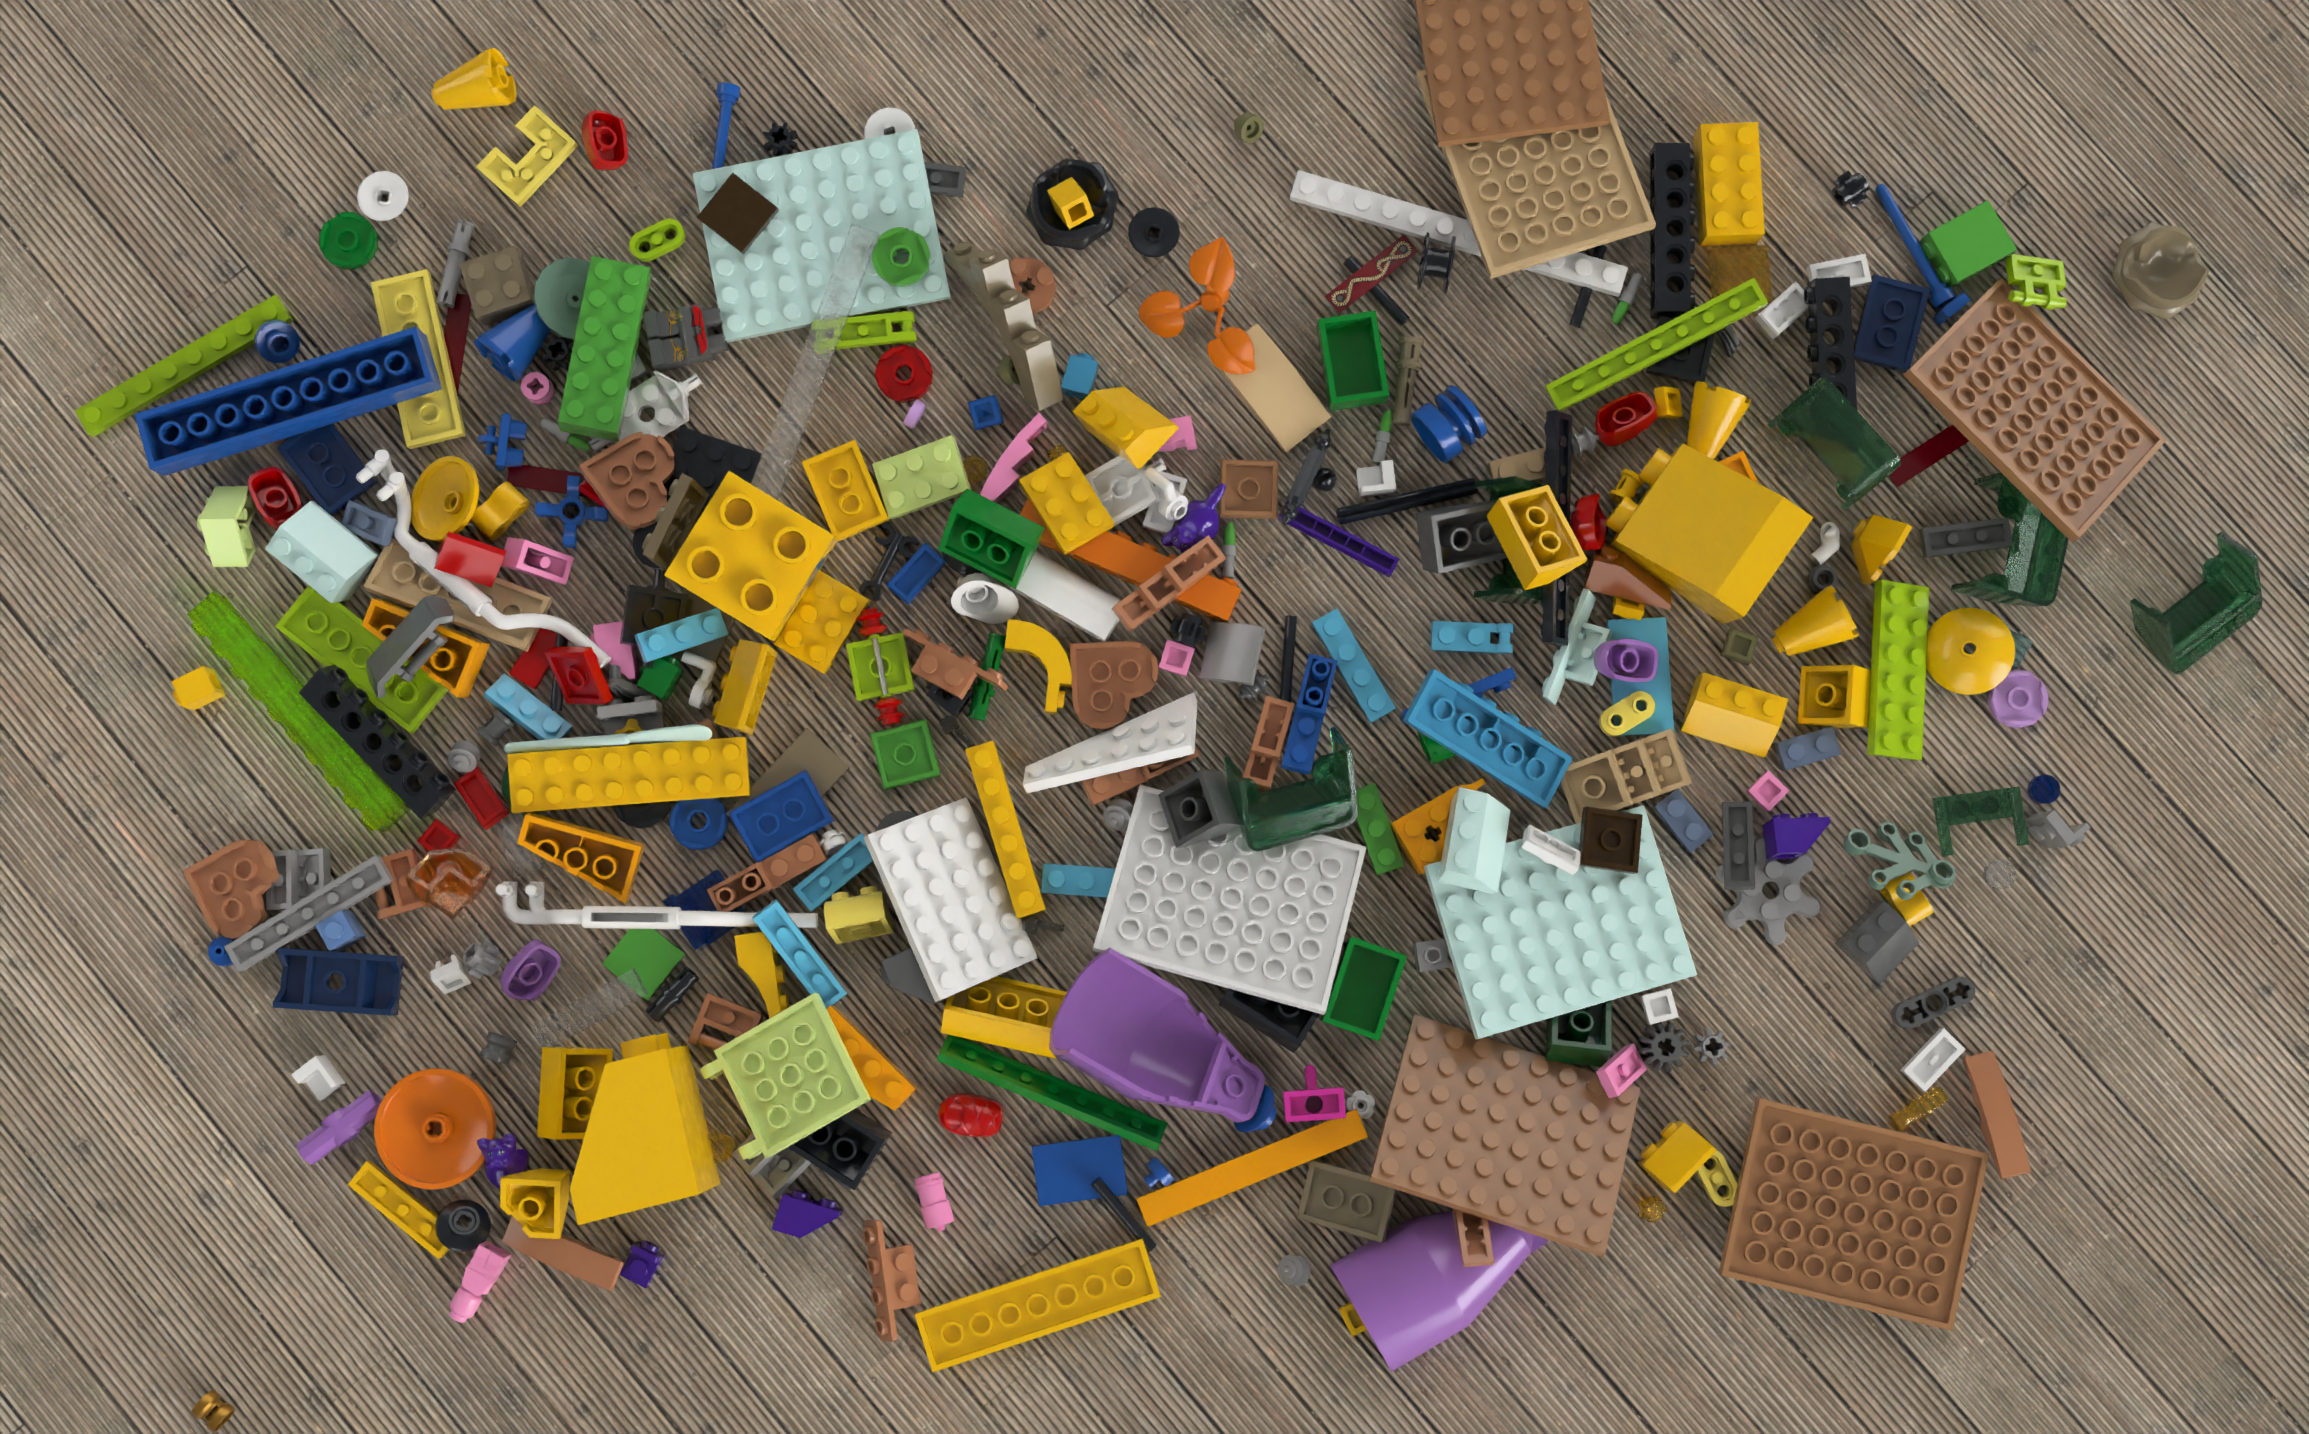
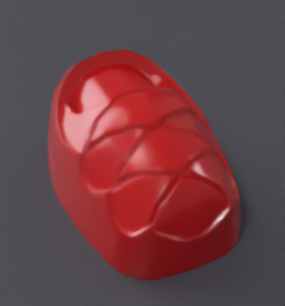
(605, 140)
(1625, 418)
(273, 496)
(1589, 522)
(970, 1115)

